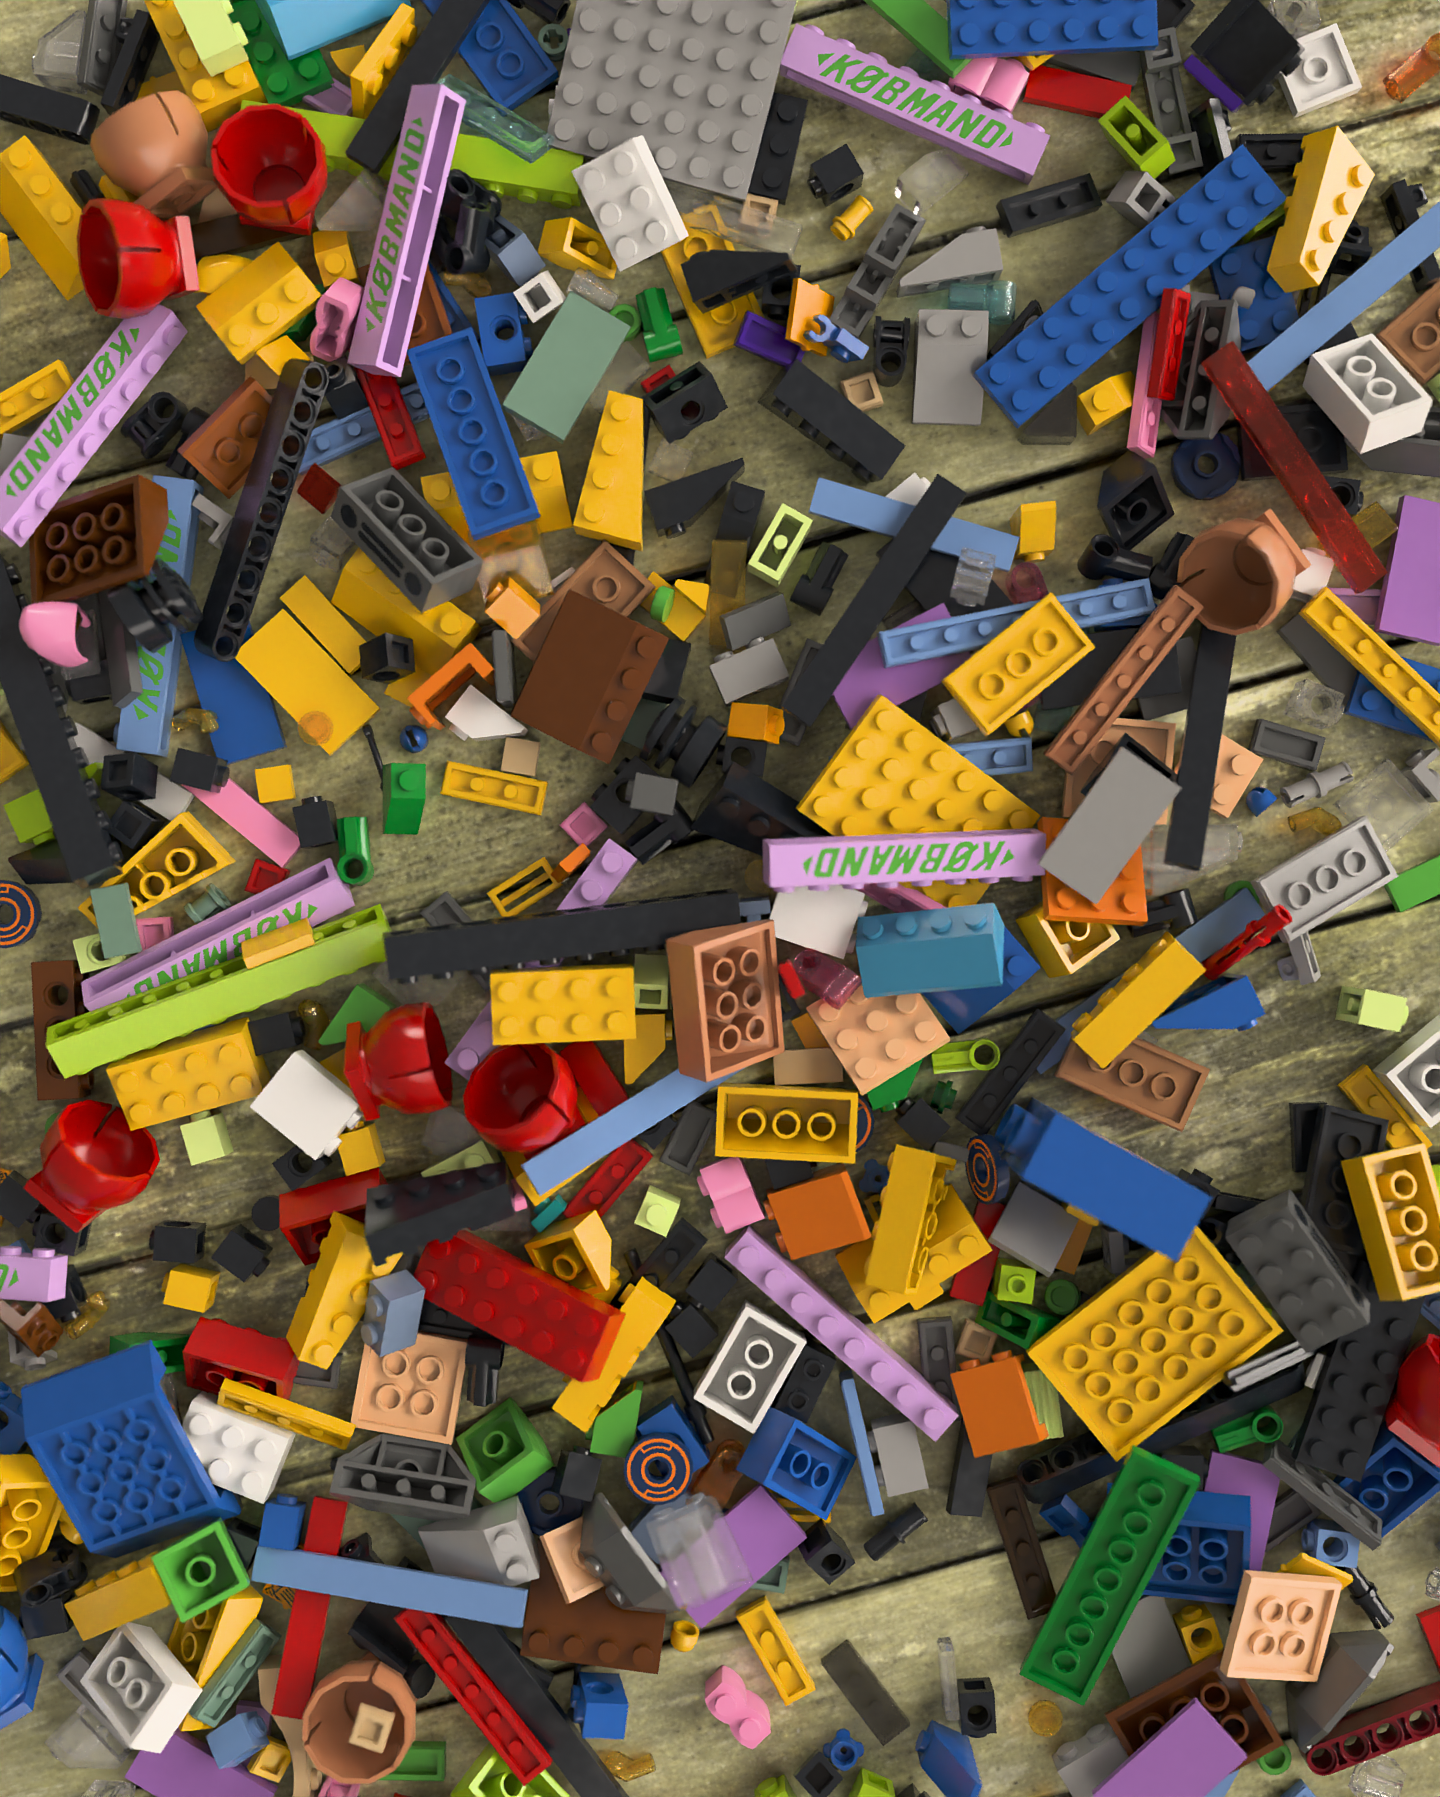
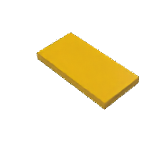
(718, 327)
(1018, 664)
(305, 678)

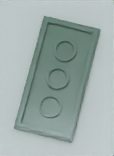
(566, 367)

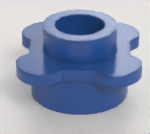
(868, 1182)
(847, 1759)

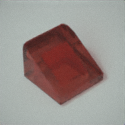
(319, 489)

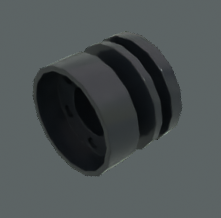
(151, 608)
(683, 741)

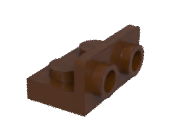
(34, 1329)

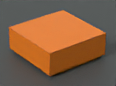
(571, 863)

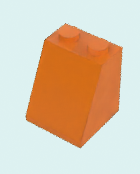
(817, 1213)

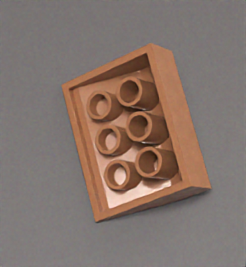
(725, 998)

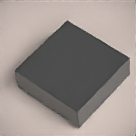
(950, 1150)

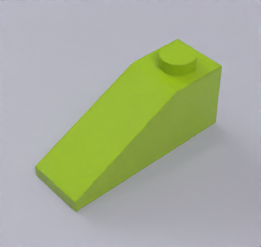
(30, 815)

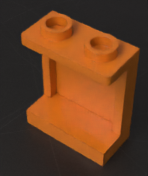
(446, 682)
(997, 1404)

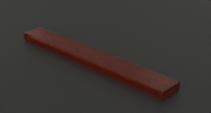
(1294, 467)

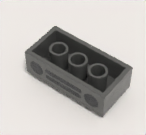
(406, 539)
(1298, 1271)

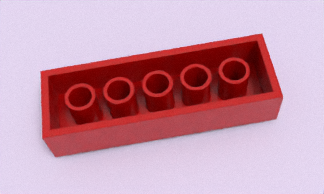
(520, 1304)

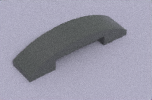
(1167, 101)

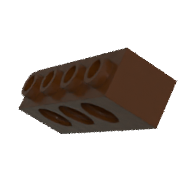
(48, 1011)

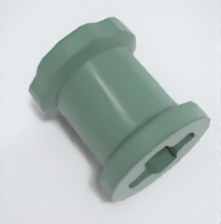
(207, 904)

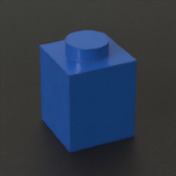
(282, 1522)

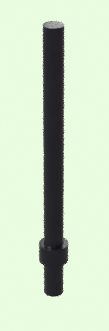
(694, 1409)

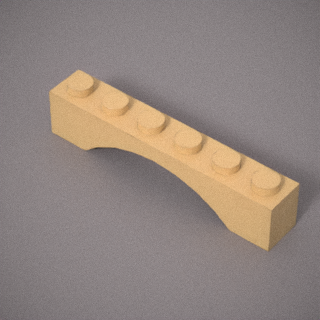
(306, 1776)

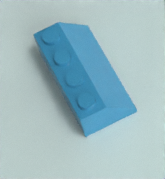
(312, 24)
(930, 950)

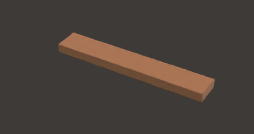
(1123, 679)

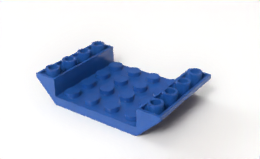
(120, 1453)

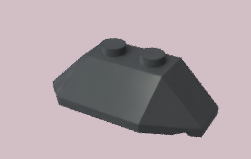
(1198, 404)
(1411, 455)
(405, 1478)
(621, 1562)
(1345, 1673)

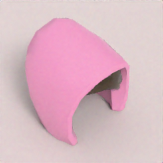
(51, 631)

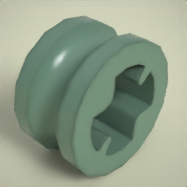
(544, 35)

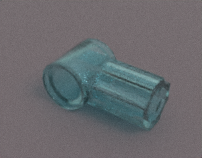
(996, 297)

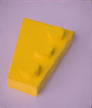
(382, 61)

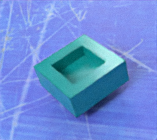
(547, 1212)

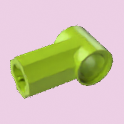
(959, 1056)

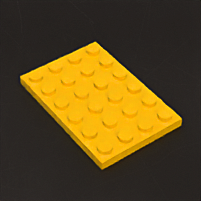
(907, 780)
(1153, 1342)

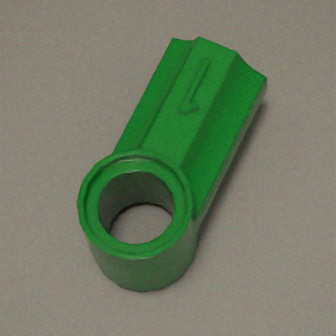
(659, 333)
(354, 846)
(1244, 1430)

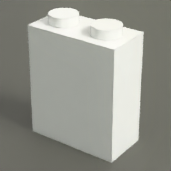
(819, 918)
(308, 1105)

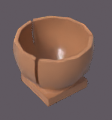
(154, 156)
(1242, 574)
(332, 1713)

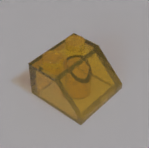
(517, 555)

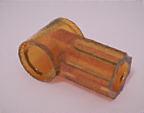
(1414, 71)

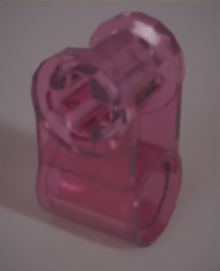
(1022, 595)
(826, 978)

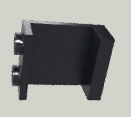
(1249, 49)
(381, 1635)

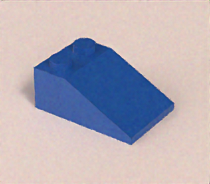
(1218, 1004)
(966, 1006)
(797, 1462)
(1394, 1480)

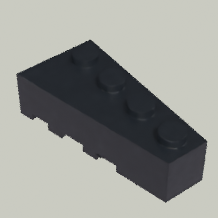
(831, 421)
(749, 809)
(435, 1208)

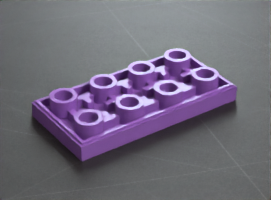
(1412, 586)
(897, 683)
(1246, 1477)
(764, 1537)
(1178, 1761)
(190, 1770)

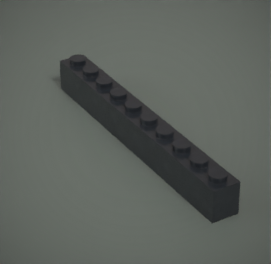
(52, 748)
(554, 935)

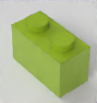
(1136, 138)

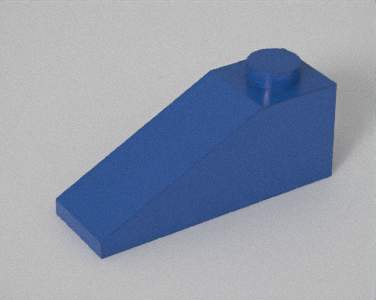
(948, 1761)

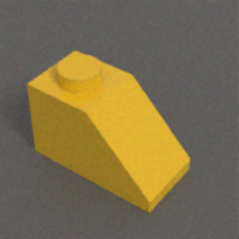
(576, 245)
(335, 257)
(1106, 402)
(1036, 530)
(650, 1042)

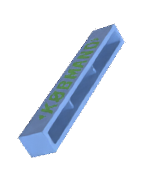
(148, 719)

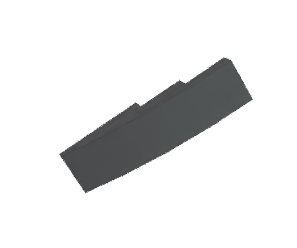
(877, 270)

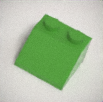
(504, 1452)
(201, 1569)

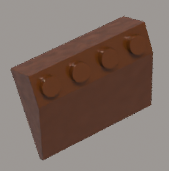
(98, 540)
(589, 676)
(589, 1628)
(1226, 1698)

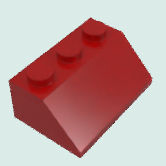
(308, 1210)
(238, 1354)

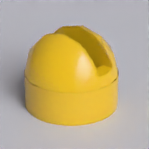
(1020, 721)
(684, 1635)

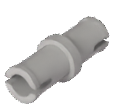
(1316, 784)

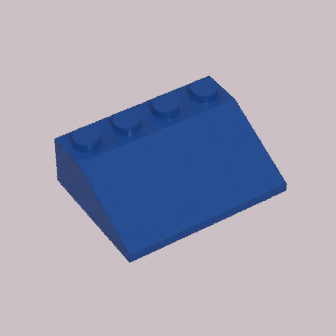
(1206, 1551)

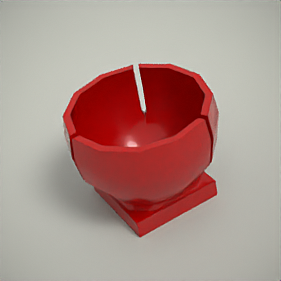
(270, 167)
(133, 258)
(399, 1062)
(523, 1099)
(89, 1171)
(1415, 1403)

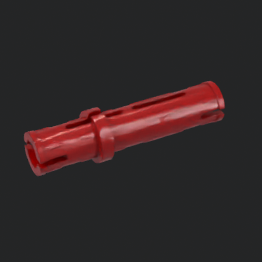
(1273, 920)

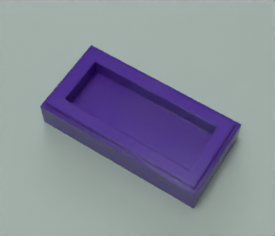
(1213, 84)
(766, 340)

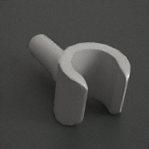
(1244, 296)

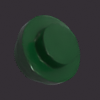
(943, 1096)

